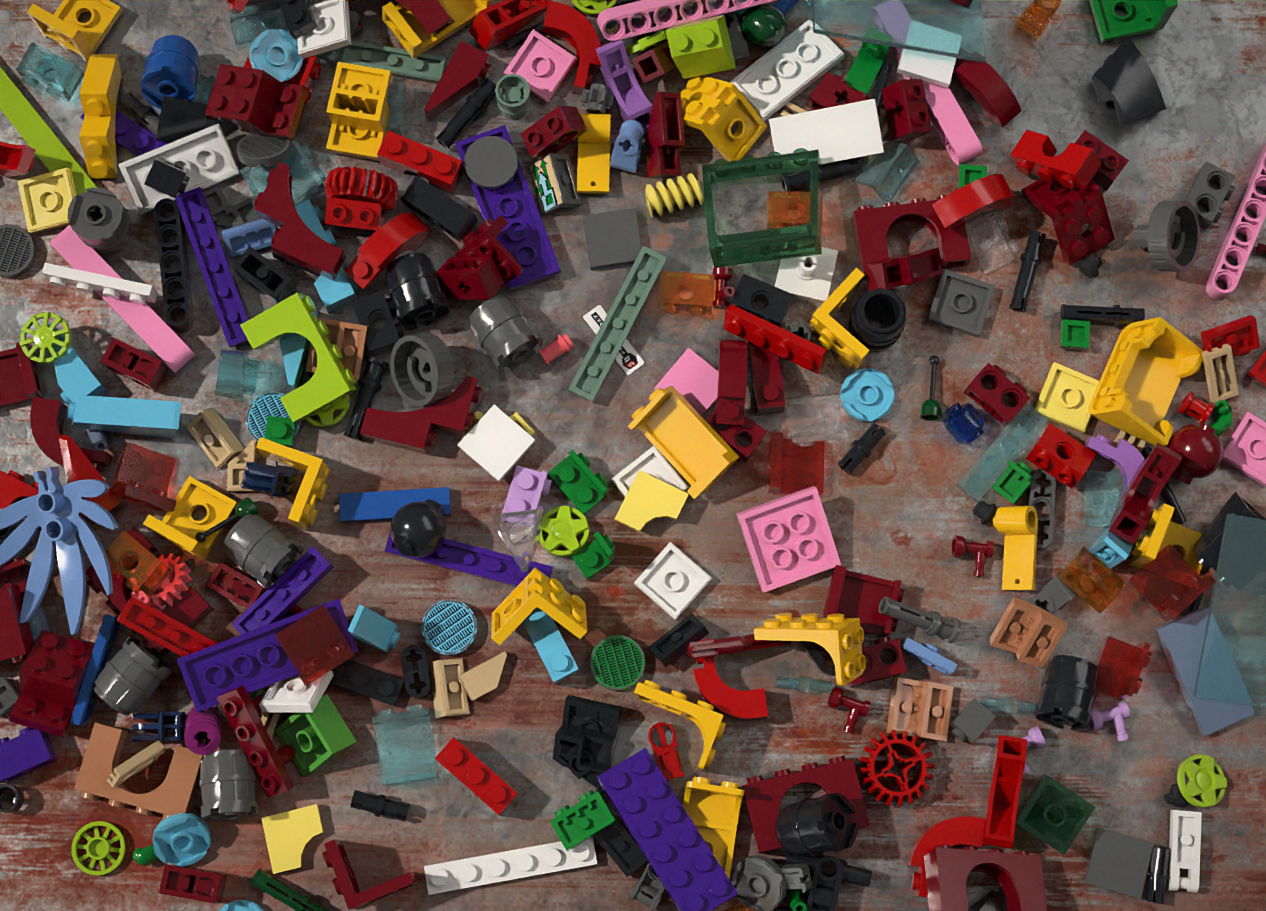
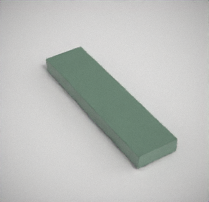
(423, 68)

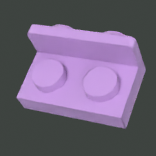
(527, 490)

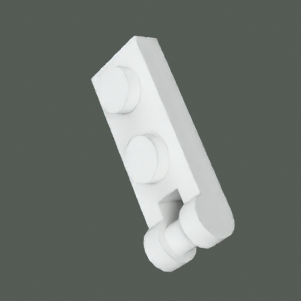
(1184, 850)

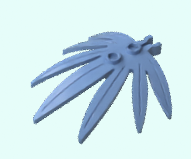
(58, 513)

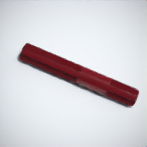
(731, 645)

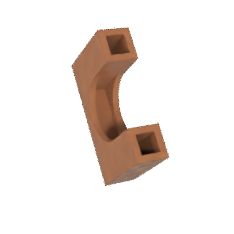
(103, 756)

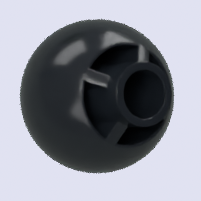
(419, 528)

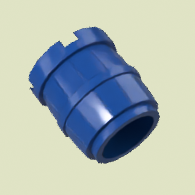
(170, 70)

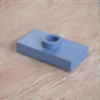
(252, 234)
(928, 655)

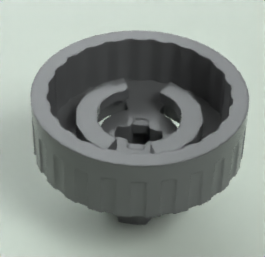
(1171, 236)
(420, 359)

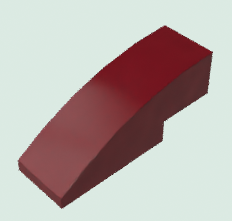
(665, 136)
(903, 269)

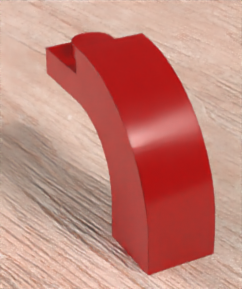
(576, 29)
(973, 199)
(383, 246)
(726, 700)
(951, 831)

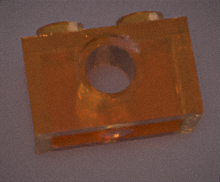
(781, 202)
(699, 284)
(149, 571)
(1092, 580)

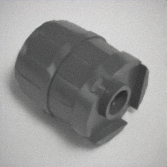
(107, 233)
(504, 332)
(261, 549)
(131, 677)
(227, 786)

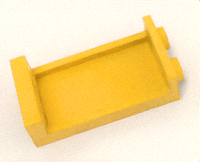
(413, 34)
(684, 439)

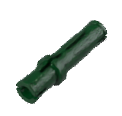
(262, 880)

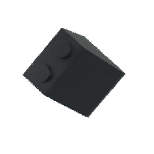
(1210, 542)

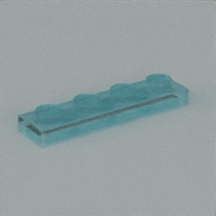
(1000, 452)

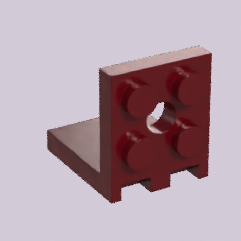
(1069, 212)
(346, 882)

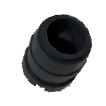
(416, 290)
(877, 305)
(1068, 693)
(817, 825)

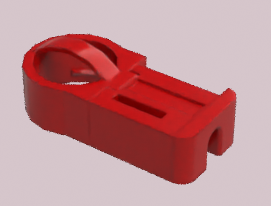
(666, 756)

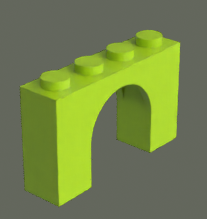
(330, 379)

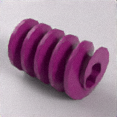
(203, 731)

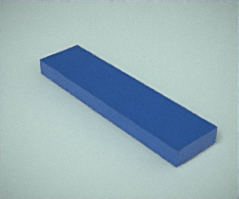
(384, 504)
(99, 657)

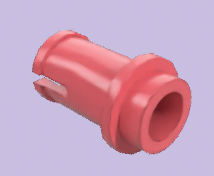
(556, 348)

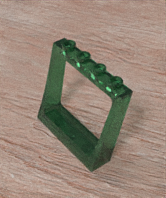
(770, 243)

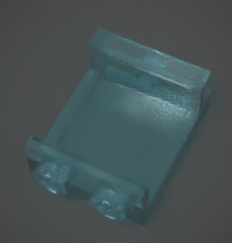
(306, 181)
(405, 745)

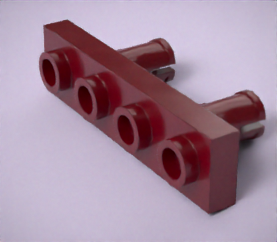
(255, 741)

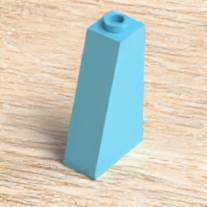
(126, 415)

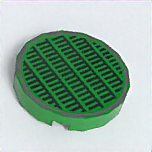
(617, 662)

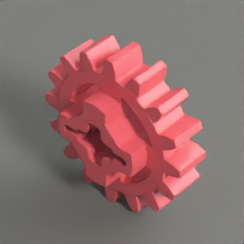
(171, 586)

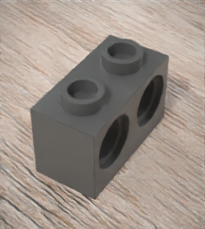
(1203, 193)

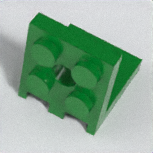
(1142, 17)

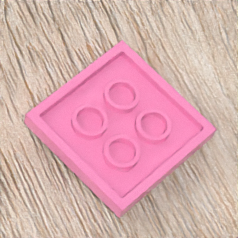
(788, 539)

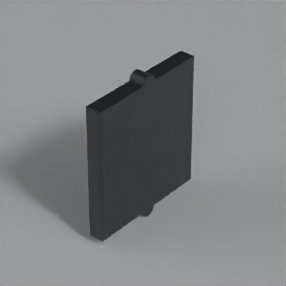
(179, 118)

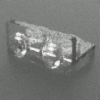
(992, 242)

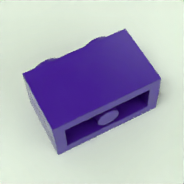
(25, 754)

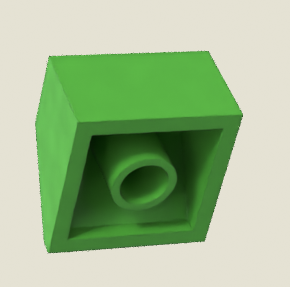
(316, 736)

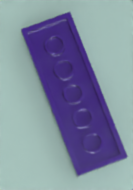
(525, 232)
(247, 659)
(666, 834)

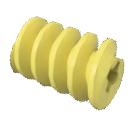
(673, 194)

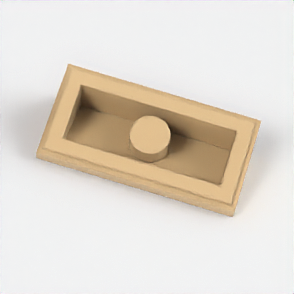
(214, 437)
(447, 689)

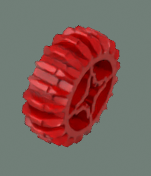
(362, 185)
(891, 756)

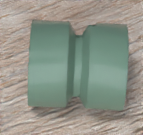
(513, 96)

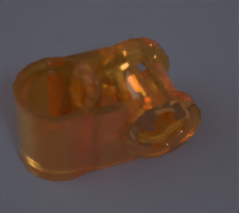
(1037, 18)

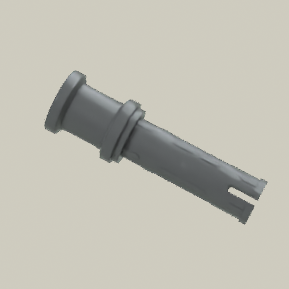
(931, 622)

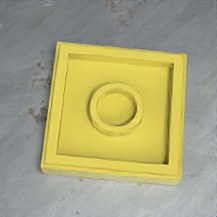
(47, 199)
(1067, 397)

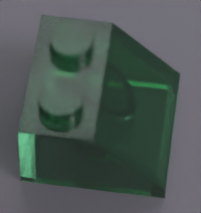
(1054, 814)

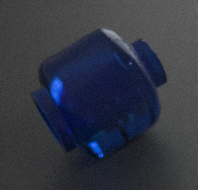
(963, 422)

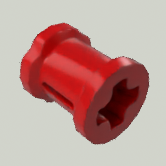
(1195, 408)

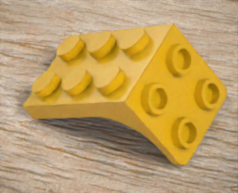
(837, 634)
(701, 714)
(715, 815)

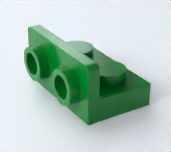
(579, 482)
(582, 820)

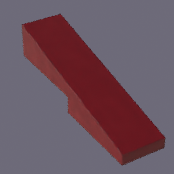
(239, 588)

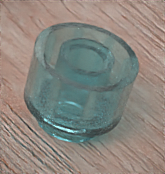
(236, 374)

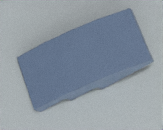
(1183, 648)

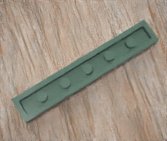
(617, 324)

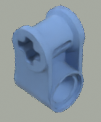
(627, 147)

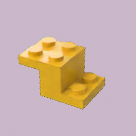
(358, 110)

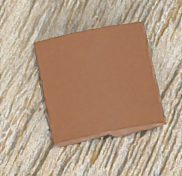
(349, 339)
(1028, 632)
(920, 709)

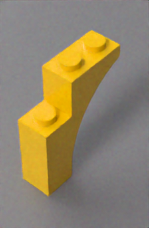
(99, 103)

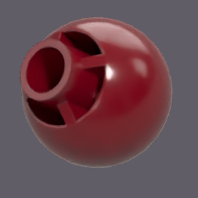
(1199, 451)

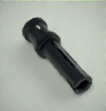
(801, 180)
(369, 385)

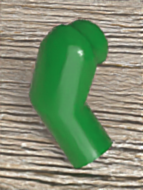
(1222, 417)
(145, 856)
(795, 900)

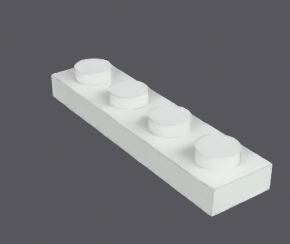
(110, 286)

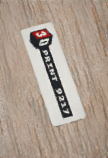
(627, 356)

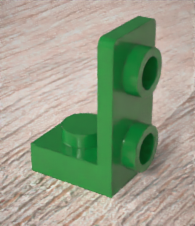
(866, 66)
(595, 556)

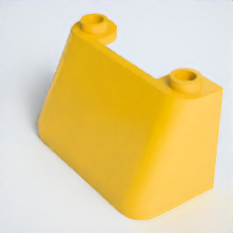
(1144, 378)

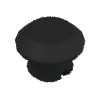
(1090, 266)
(984, 511)
(1175, 797)

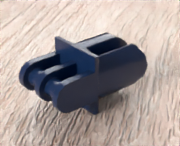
(265, 478)
(162, 726)

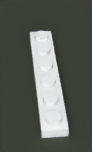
(507, 866)

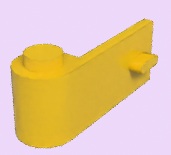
(594, 155)
(1020, 546)

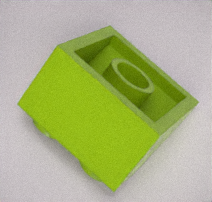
(701, 47)

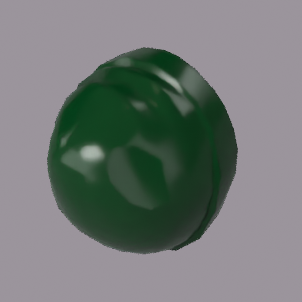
(763, 25)

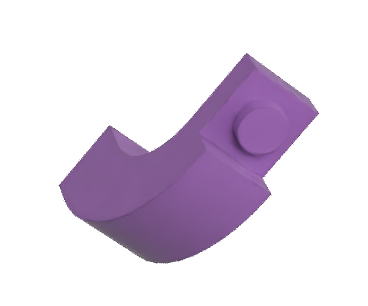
(623, 84)
(1123, 455)

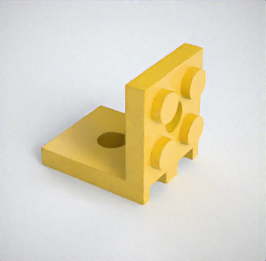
(72, 34)
(713, 109)
(831, 333)
(313, 484)
(179, 524)
(1160, 533)
(547, 595)

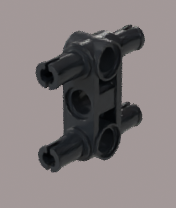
(825, 890)

